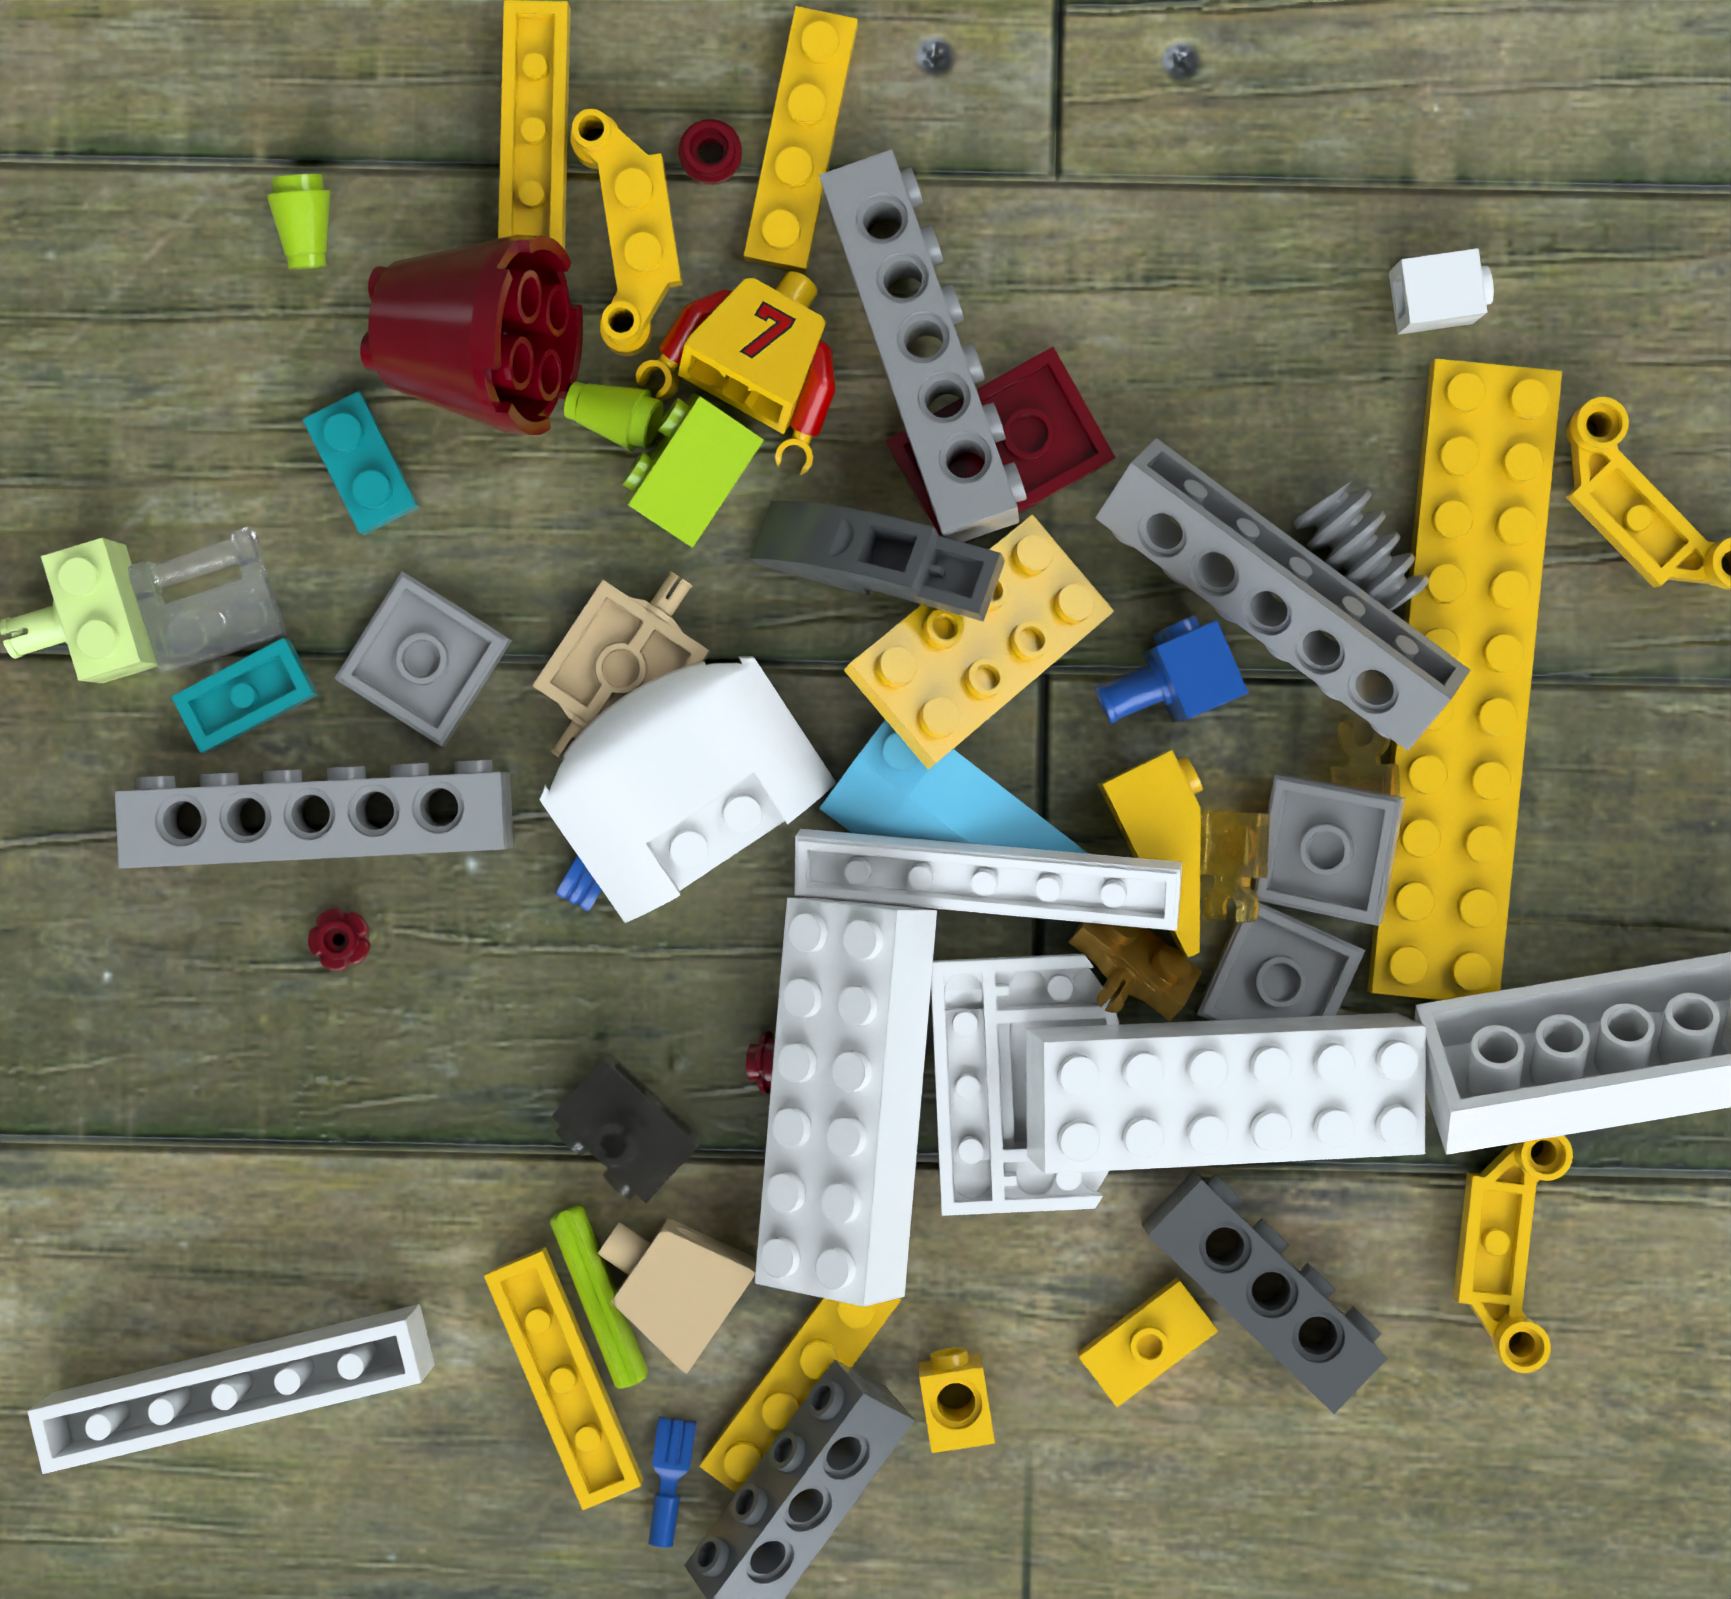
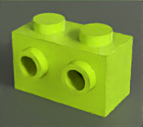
(690, 468)

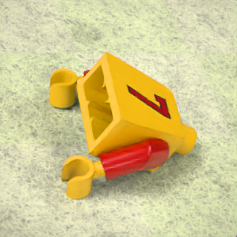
(757, 354)

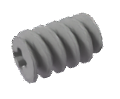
(1359, 549)

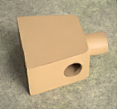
(677, 1286)

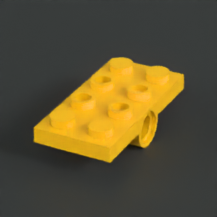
(950, 673)

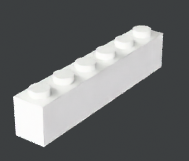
(231, 1388)

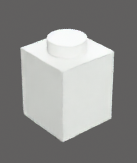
(1440, 291)

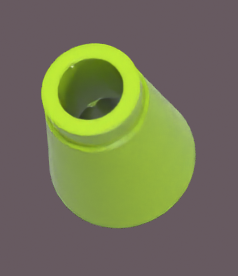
(301, 218)
(616, 413)

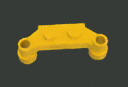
(637, 226)
(1631, 510)
(1497, 1244)

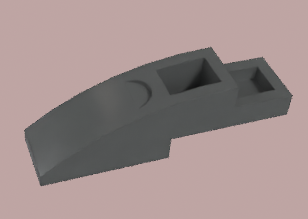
(878, 554)

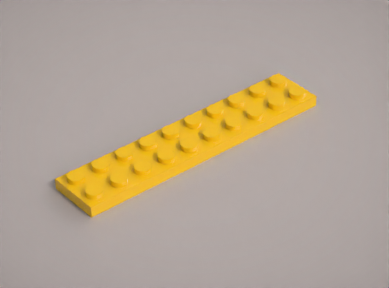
(1483, 551)

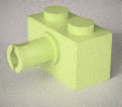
(90, 612)

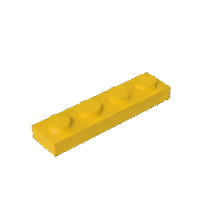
(534, 119)
(801, 139)
(827, 1334)
(564, 1378)

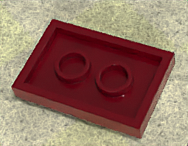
(1045, 432)

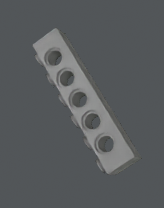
(857, 200)
(1313, 594)
(151, 834)

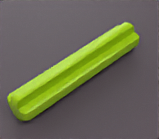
(596, 1294)

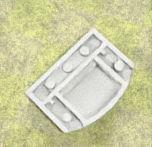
(682, 780)
(981, 1078)

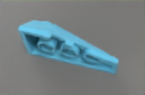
(953, 801)

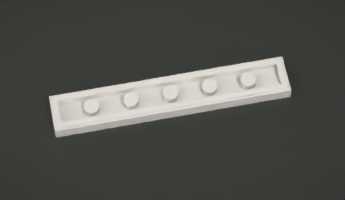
(988, 879)

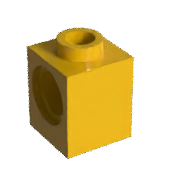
(963, 1426)

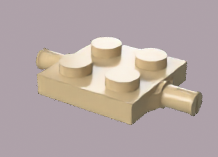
(615, 650)

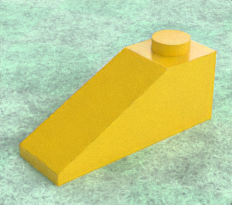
(1163, 822)

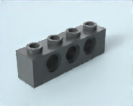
(1327, 1368)
(800, 1488)

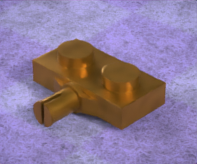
(1137, 966)

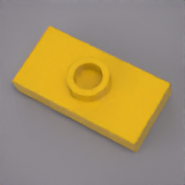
(1147, 1342)

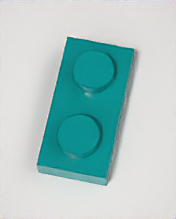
(361, 463)
(244, 695)

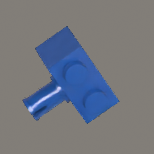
(1185, 670)

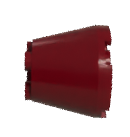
(479, 330)

